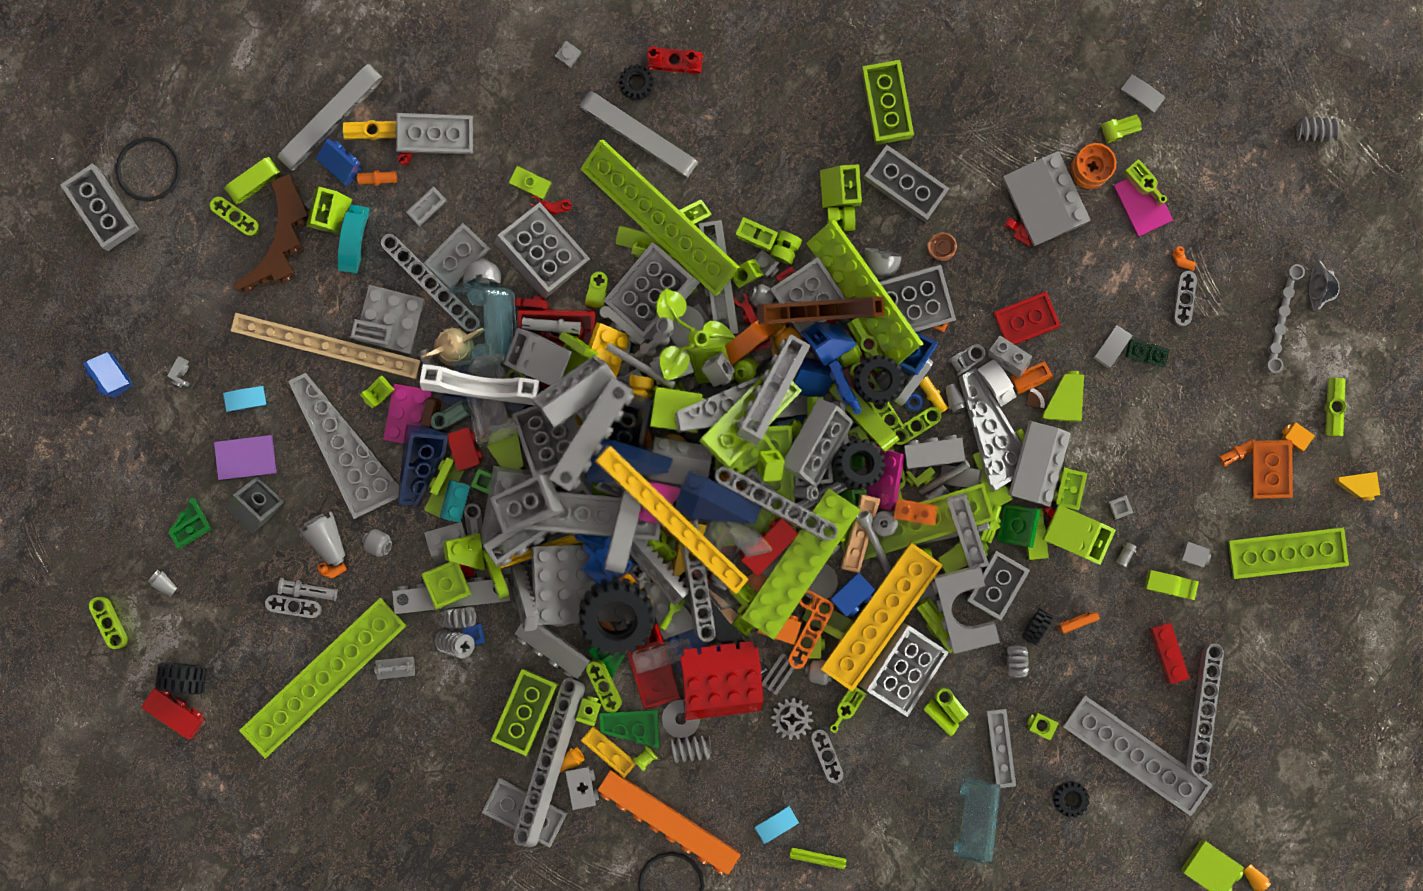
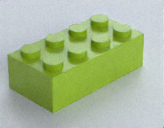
(887, 102)
(524, 712)

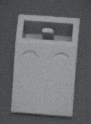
(537, 357)

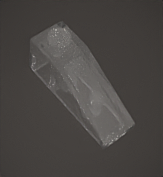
(660, 655)

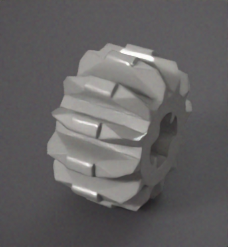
(460, 617)
(1017, 661)

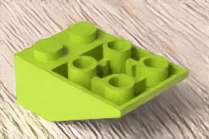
(1079, 534)

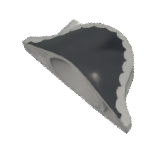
(1322, 286)

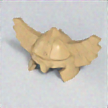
(453, 345)

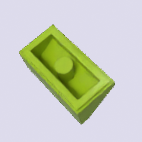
(938, 714)

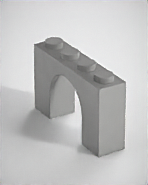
(961, 636)

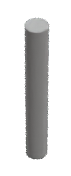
(945, 477)

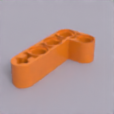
(748, 341)
(807, 632)

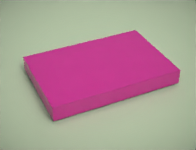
(1141, 208)

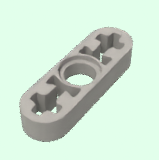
(1181, 284)
(911, 384)
(308, 603)
(817, 744)

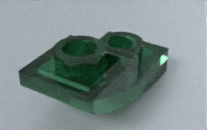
(1147, 353)

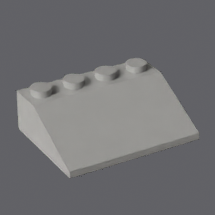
(1046, 198)
(541, 250)
(640, 287)
(921, 297)
(543, 442)
(903, 669)

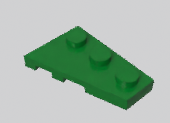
(632, 726)

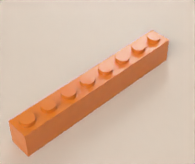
(669, 822)

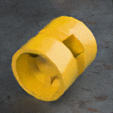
(641, 385)

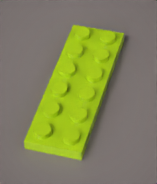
(722, 437)
(1288, 553)

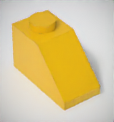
(1361, 485)

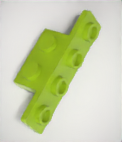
(636, 239)
(439, 485)

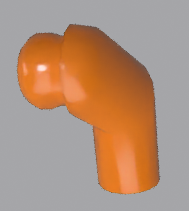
(1180, 259)
(330, 571)

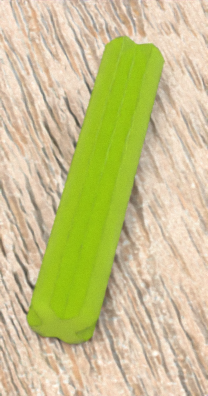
(817, 858)

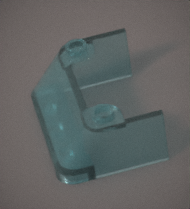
(498, 320)
(978, 820)

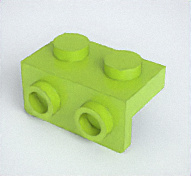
(1070, 489)

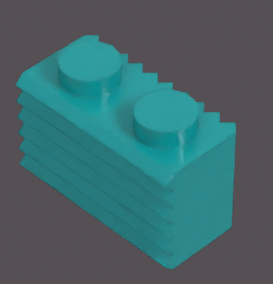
(454, 501)

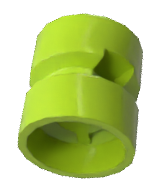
(845, 218)
(782, 253)

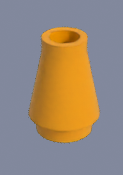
(572, 759)
(1256, 879)

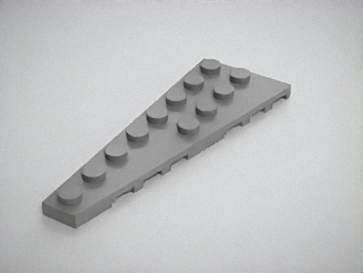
(711, 410)
(355, 468)

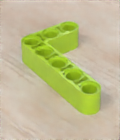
(897, 425)

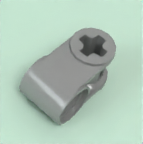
(966, 359)

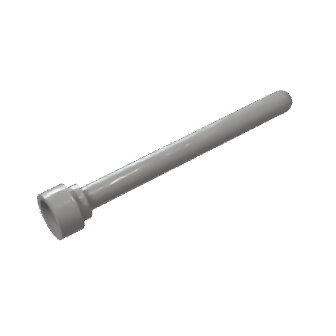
(865, 520)

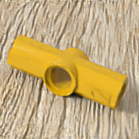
(359, 130)

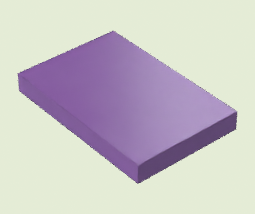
(245, 457)

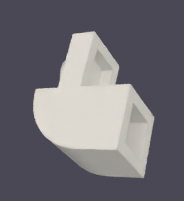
(998, 382)

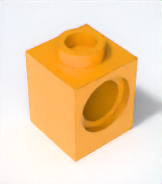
(1299, 435)

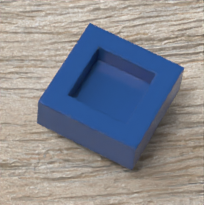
(476, 633)

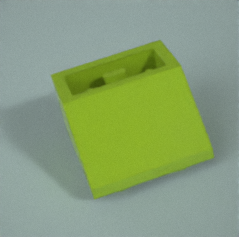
(841, 186)
(328, 210)

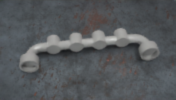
(666, 329)
(1275, 364)

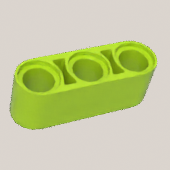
(252, 180)
(100, 617)

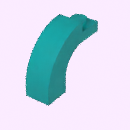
(351, 238)

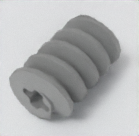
(1317, 127)
(454, 643)
(691, 749)

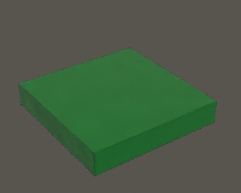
(1018, 525)

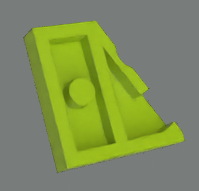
(465, 551)

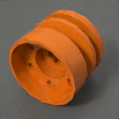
(1102, 163)

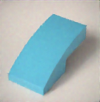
(244, 398)
(776, 825)

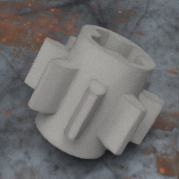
(640, 576)

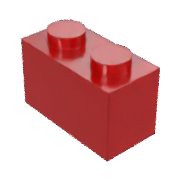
(464, 449)

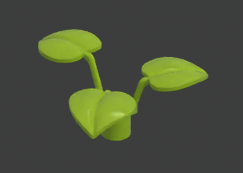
(672, 360)

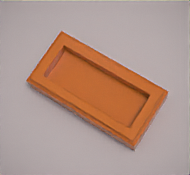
(1032, 378)

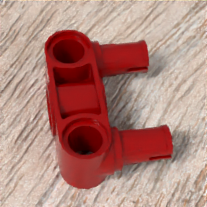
(660, 58)

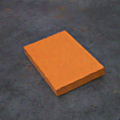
(1272, 469)

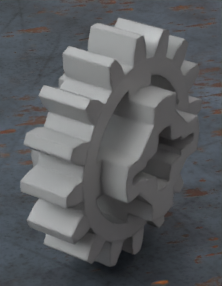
(792, 710)

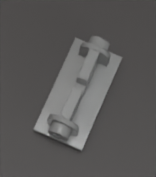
(395, 668)

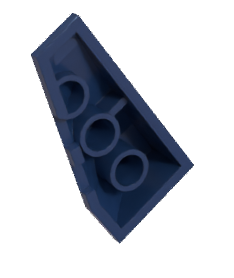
(420, 457)
(641, 460)
(710, 501)

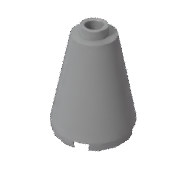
(324, 538)

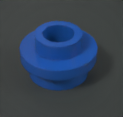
(918, 398)

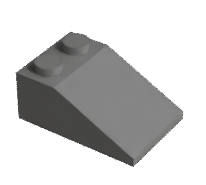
(526, 504)

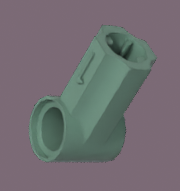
(451, 416)

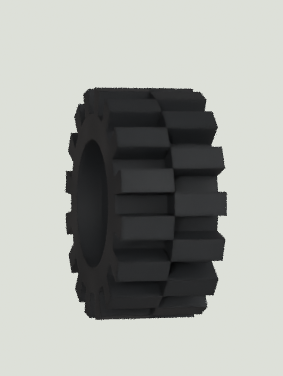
(636, 93)
(1037, 626)
(1082, 803)

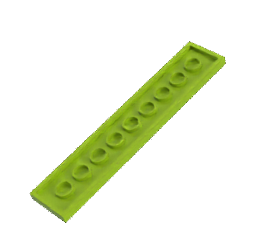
(659, 217)
(323, 678)

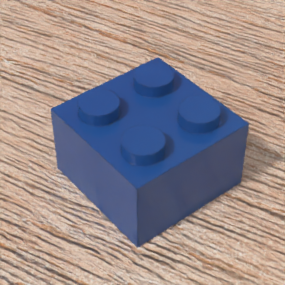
(852, 595)

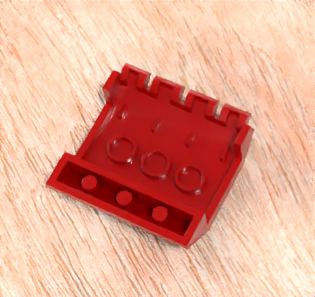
(721, 681)

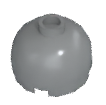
(882, 262)
(482, 274)

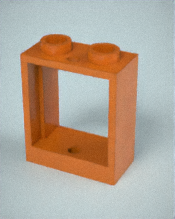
(924, 513)

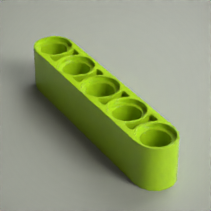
(869, 421)

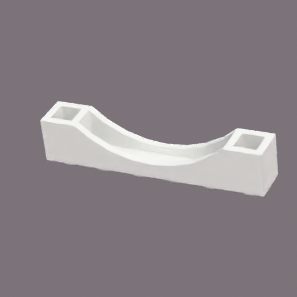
(452, 382)

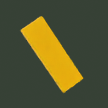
(608, 751)

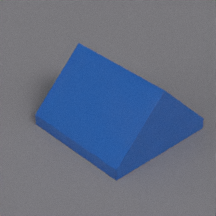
(914, 363)
(813, 378)

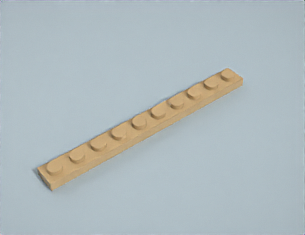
(325, 346)

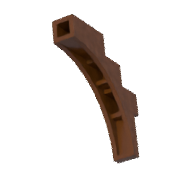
(286, 240)
(820, 310)

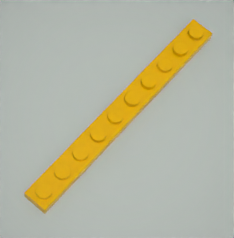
(671, 519)

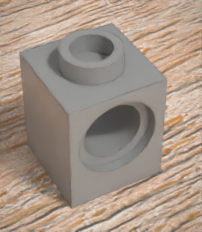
(718, 369)
(1195, 555)

